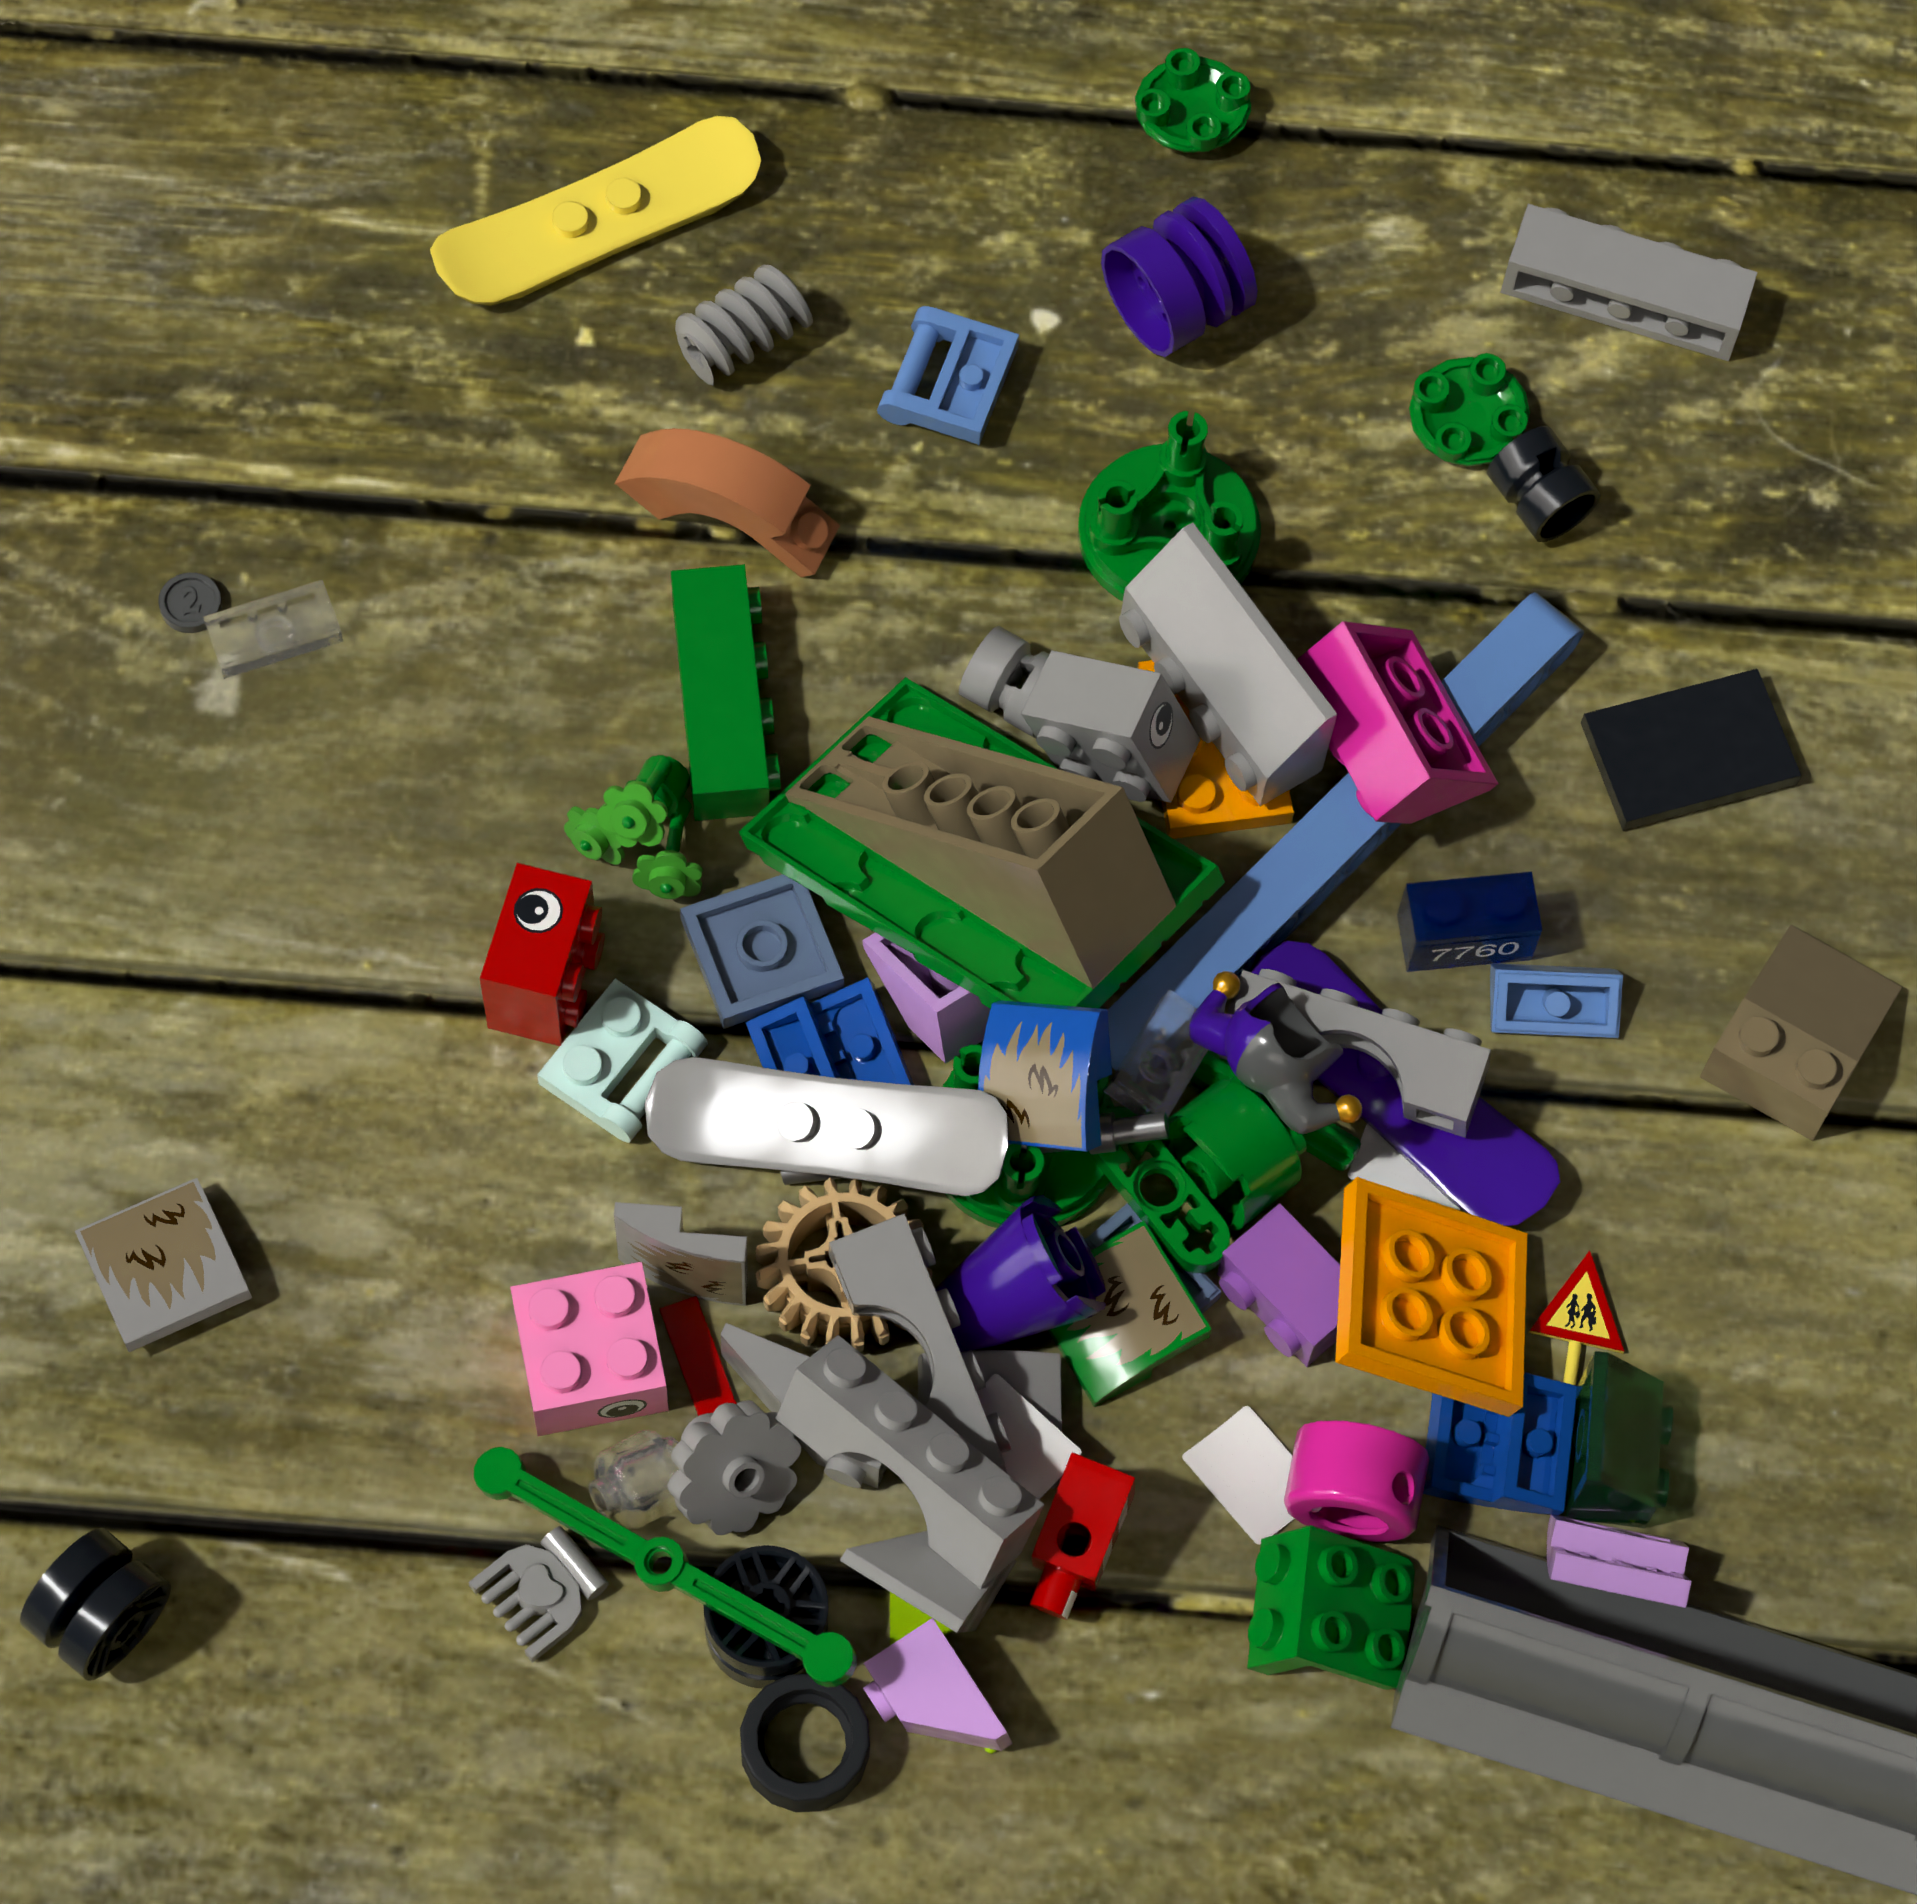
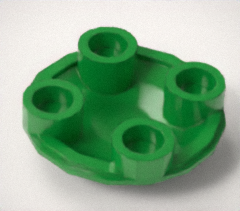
(1193, 102)
(1468, 409)

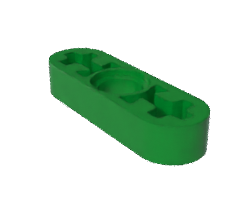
(1200, 1218)

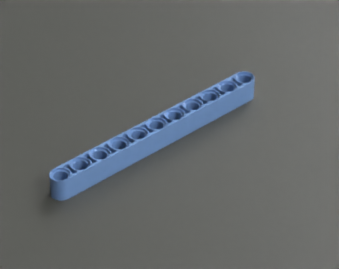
(1338, 831)

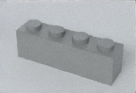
(1628, 281)

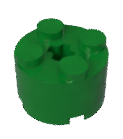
(1235, 1150)

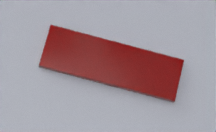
(697, 1355)

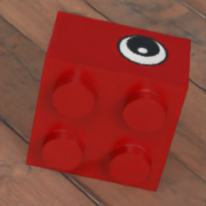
(541, 955)

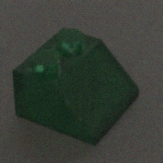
(1617, 1445)

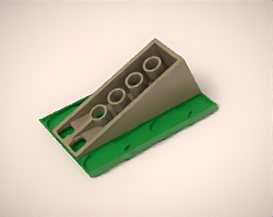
(981, 855)

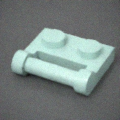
(604, 1051)

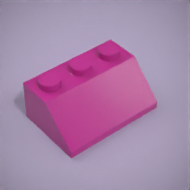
(1395, 723)

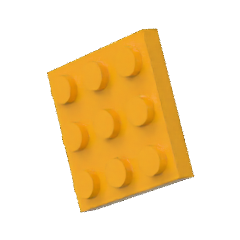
(1432, 1297)

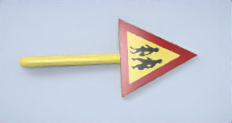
(1580, 1317)

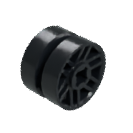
(782, 1584)
(95, 1603)

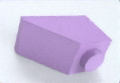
(932, 1691)

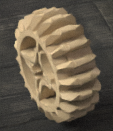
(816, 1270)

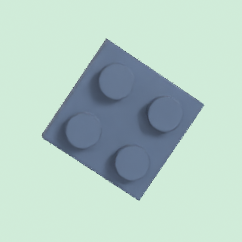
(761, 948)

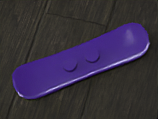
(1488, 1174)

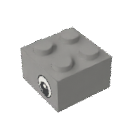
(1111, 725)

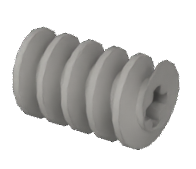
(739, 319)

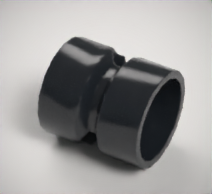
(1548, 490)

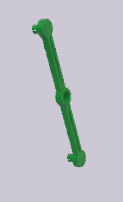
(826, 1657)

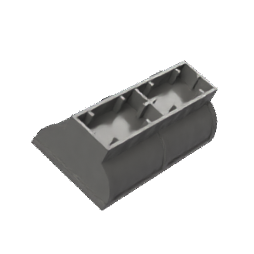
(1666, 1709)

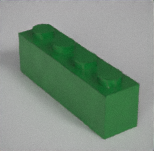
(721, 692)

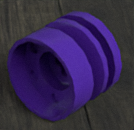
(1179, 276)

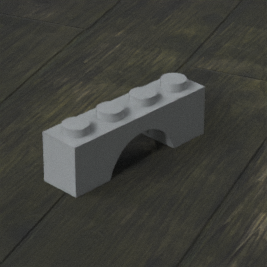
(1434, 1071)
(888, 1278)
(970, 1505)

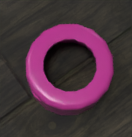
(1356, 1480)

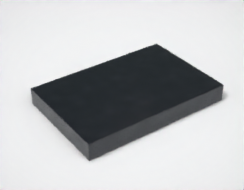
(1690, 749)

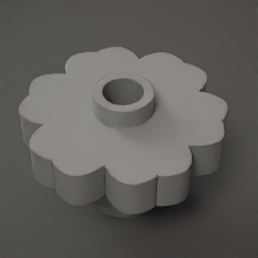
(733, 1467)

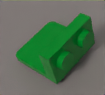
(1330, 1607)

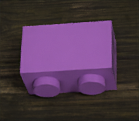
(1286, 1283)

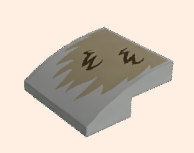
(685, 1262)
(163, 1264)

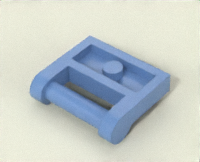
(966, 383)

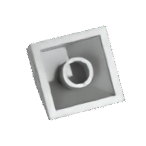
(926, 1580)

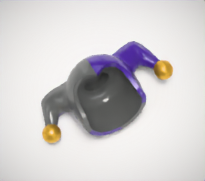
(1272, 1052)

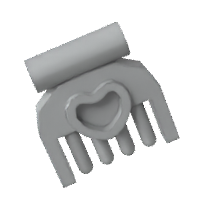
(546, 1588)

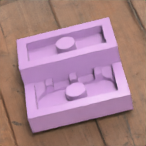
(1617, 1560)

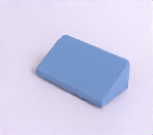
(1555, 1000)

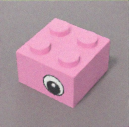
(590, 1348)

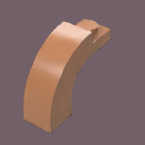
(731, 482)

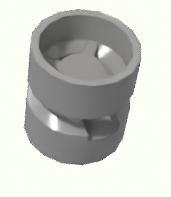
(997, 672)

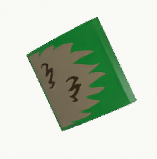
(1143, 1322)

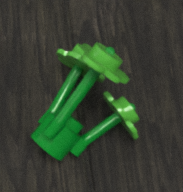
(637, 816)

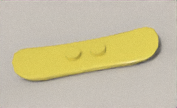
(600, 214)

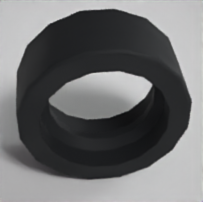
(804, 1795)

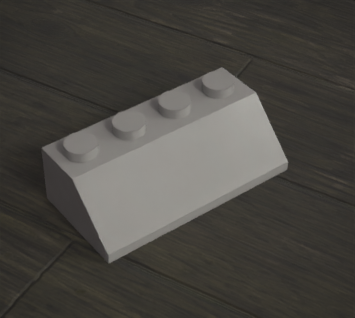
(1228, 667)

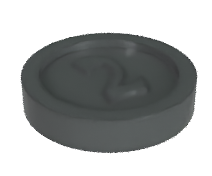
(187, 600)

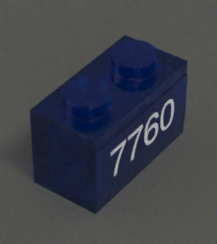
(1469, 921)

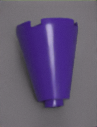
(1024, 1280)

